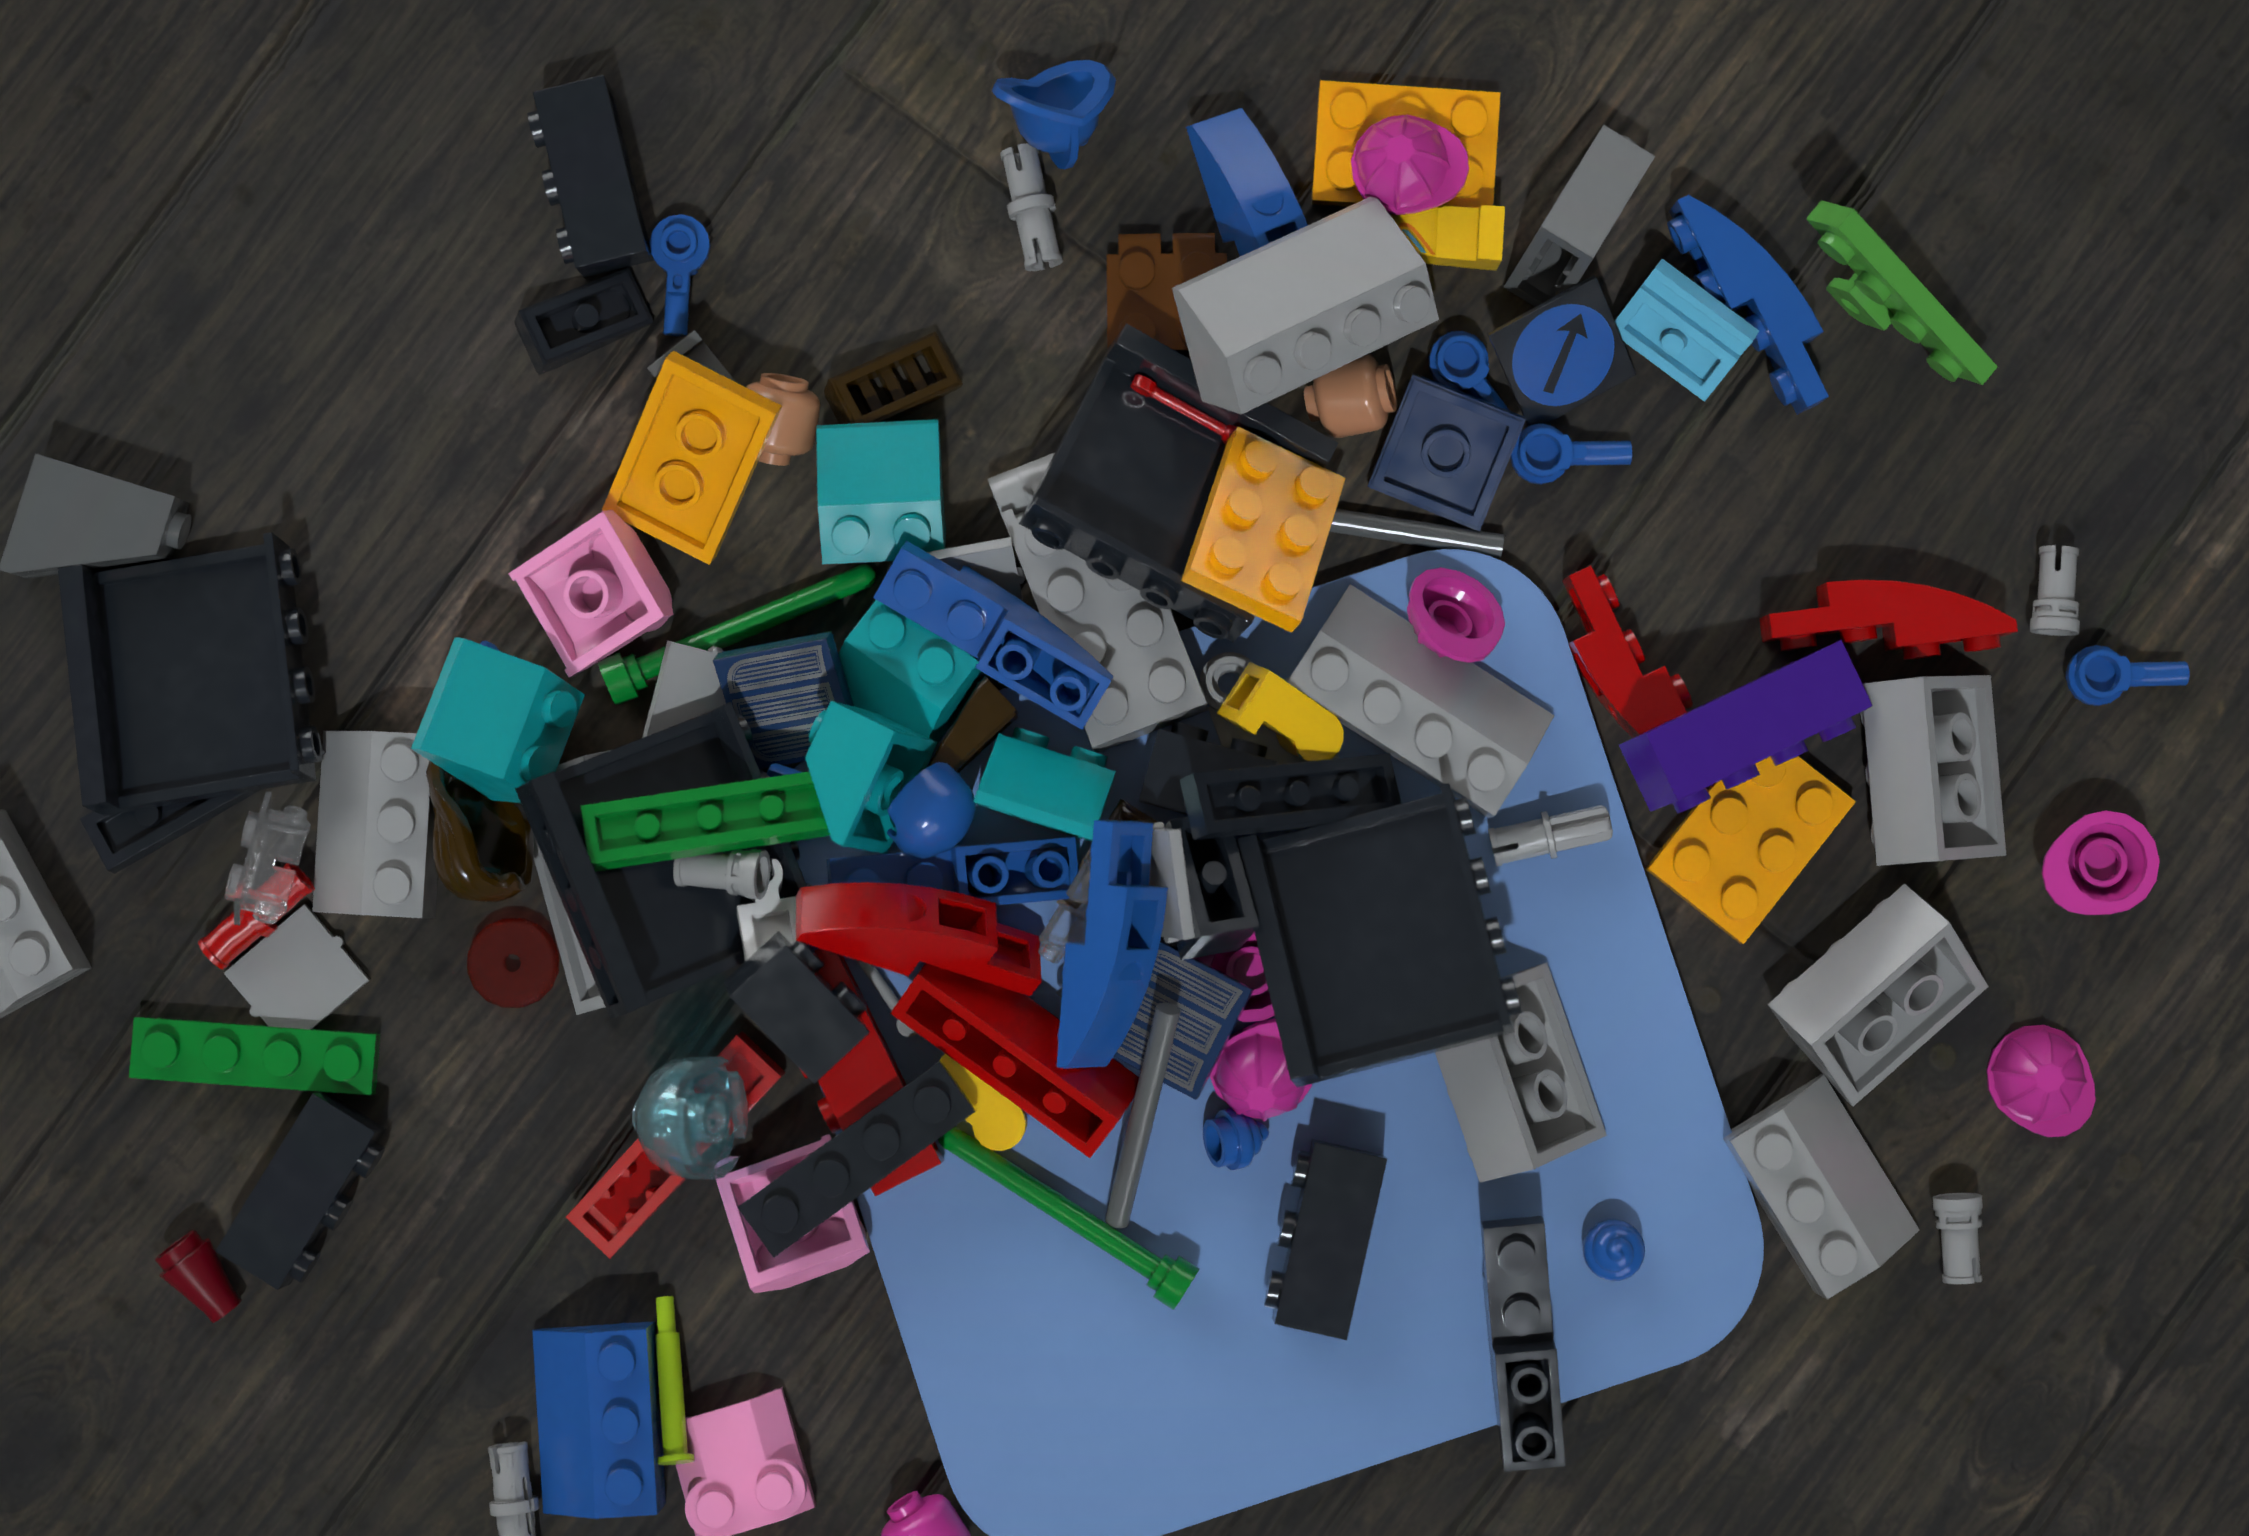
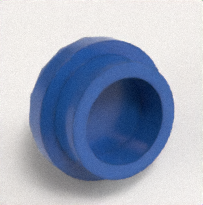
(1233, 1139)
(1613, 1250)

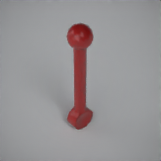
(1149, 389)

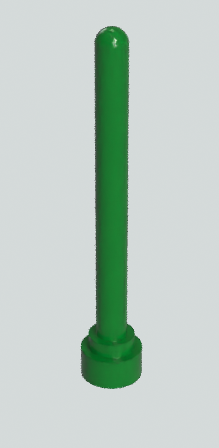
(629, 674)
(1166, 1276)

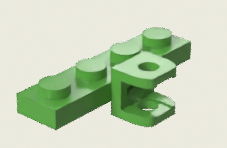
(1889, 293)

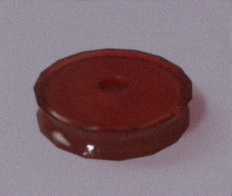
(488, 963)

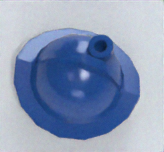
(1059, 106)

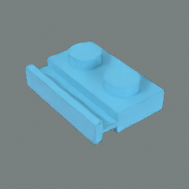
(1684, 330)

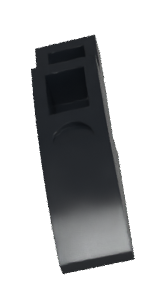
(1522, 1343)

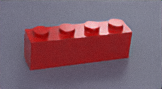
(1015, 1050)
(865, 1079)

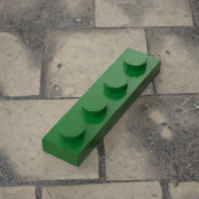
(702, 821)
(254, 1055)

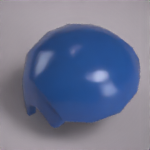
(932, 812)

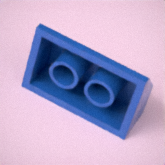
(599, 1420)

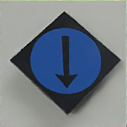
(1562, 353)

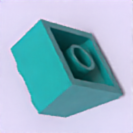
(879, 490)
(907, 672)
(496, 720)
(859, 769)
(1046, 785)

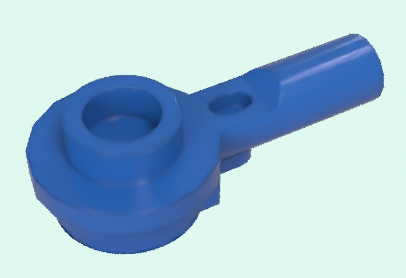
(680, 248)
(1462, 364)
(1545, 453)
(2100, 675)

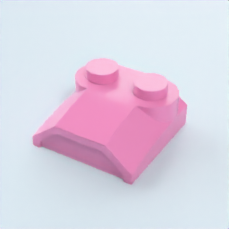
(595, 591)
(821, 1251)
(744, 1467)

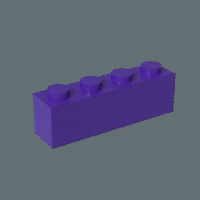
(1746, 726)

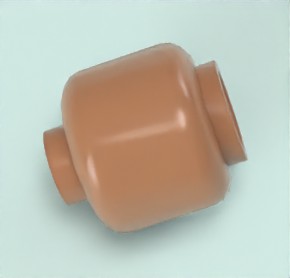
(1352, 398)
(797, 420)

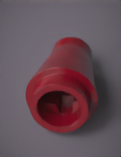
(198, 1275)

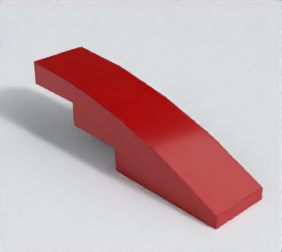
(636, 1186)

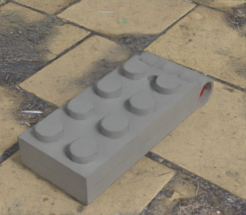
(1109, 620)

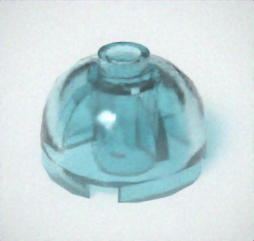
(691, 1117)

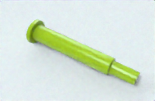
(670, 1386)

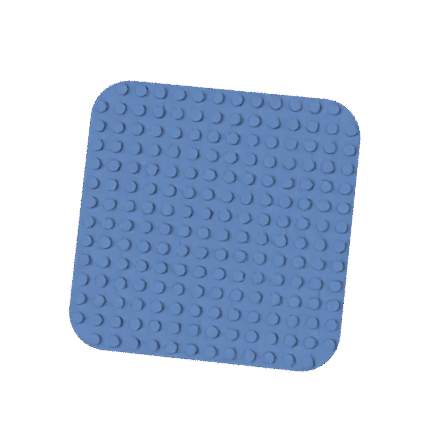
(1106, 1413)

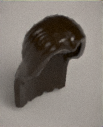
(478, 843)

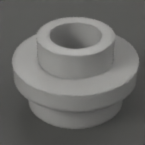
(1216, 667)

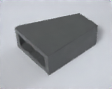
(1580, 218)
(90, 520)

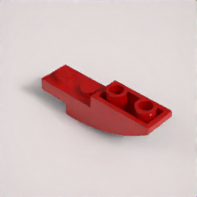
(1909, 613)
(1611, 661)
(908, 924)

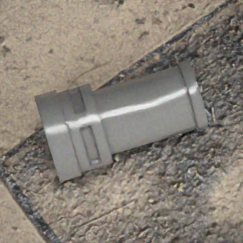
(2056, 609)
(737, 872)
(1959, 1227)

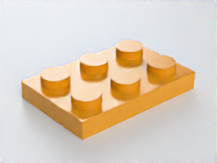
(1351, 108)
(691, 457)
(1264, 529)
(1750, 843)

